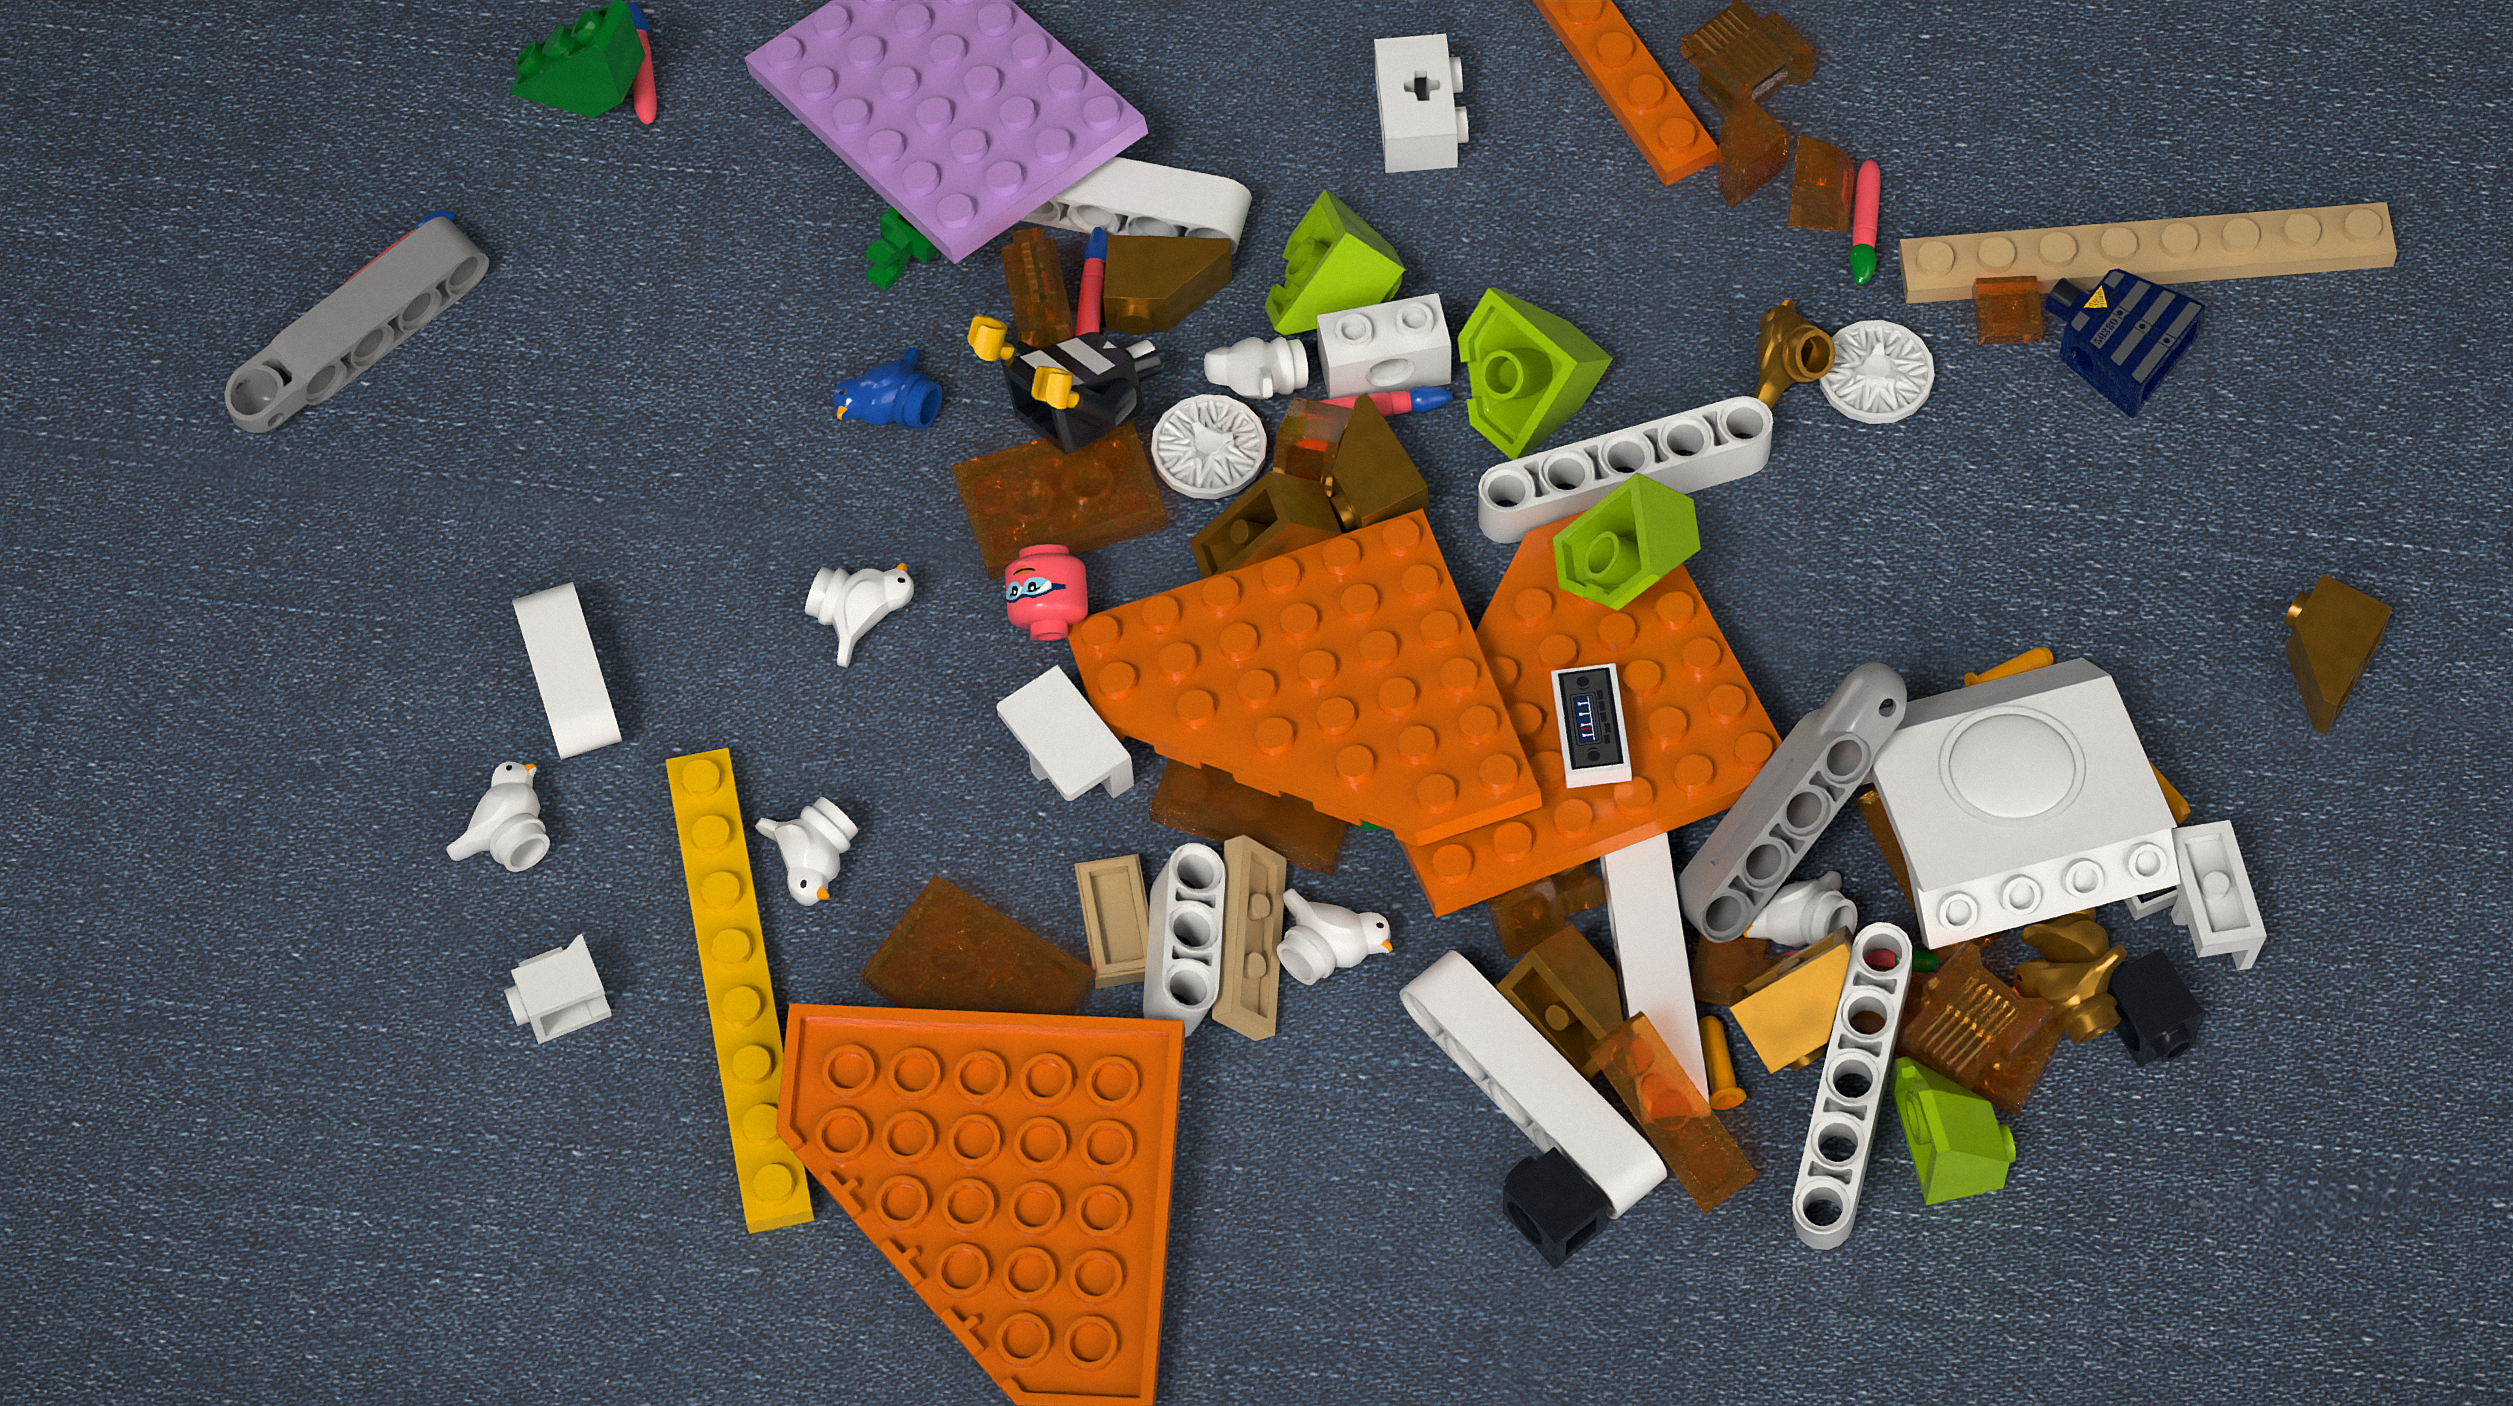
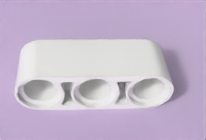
(567, 670)
(1199, 919)

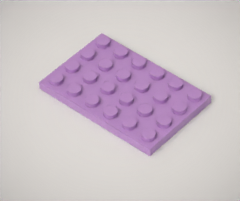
(948, 108)

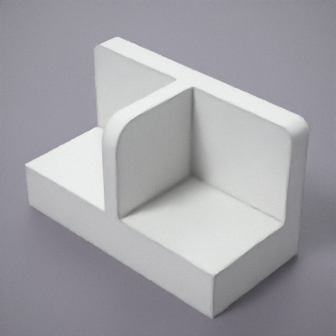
(1066, 737)
(2216, 894)

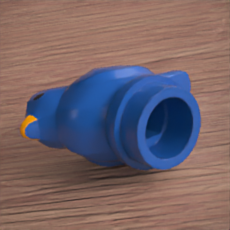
(891, 395)

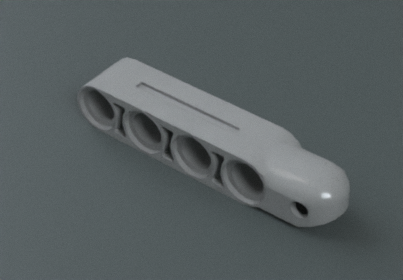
(356, 326)
(1786, 829)

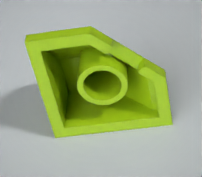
(1332, 268)
(1525, 371)
(1626, 542)
(1949, 1134)

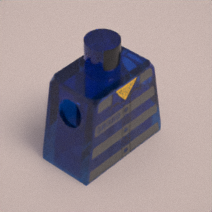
(2124, 334)

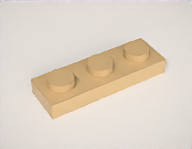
(1250, 938)

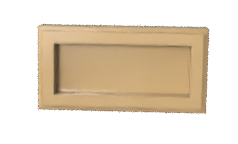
(1114, 918)

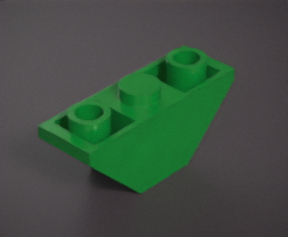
(584, 64)

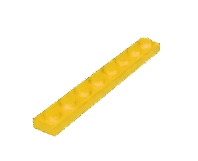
(737, 986)

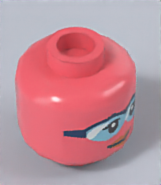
(1046, 591)

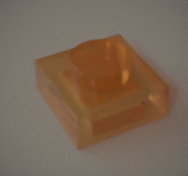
(2007, 310)

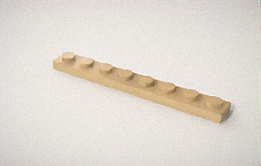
(2154, 250)

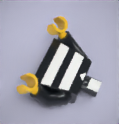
(1070, 387)

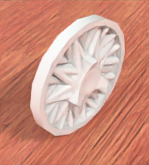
(1878, 372)
(1209, 446)

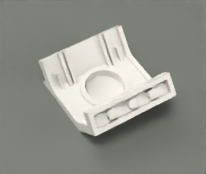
(2022, 802)

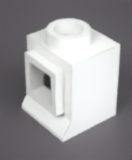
(558, 992)

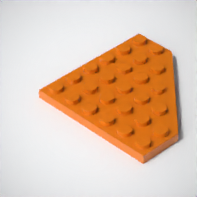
(1322, 681)
(1686, 714)
(1004, 1178)

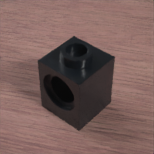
(2154, 1009)
(1553, 1206)

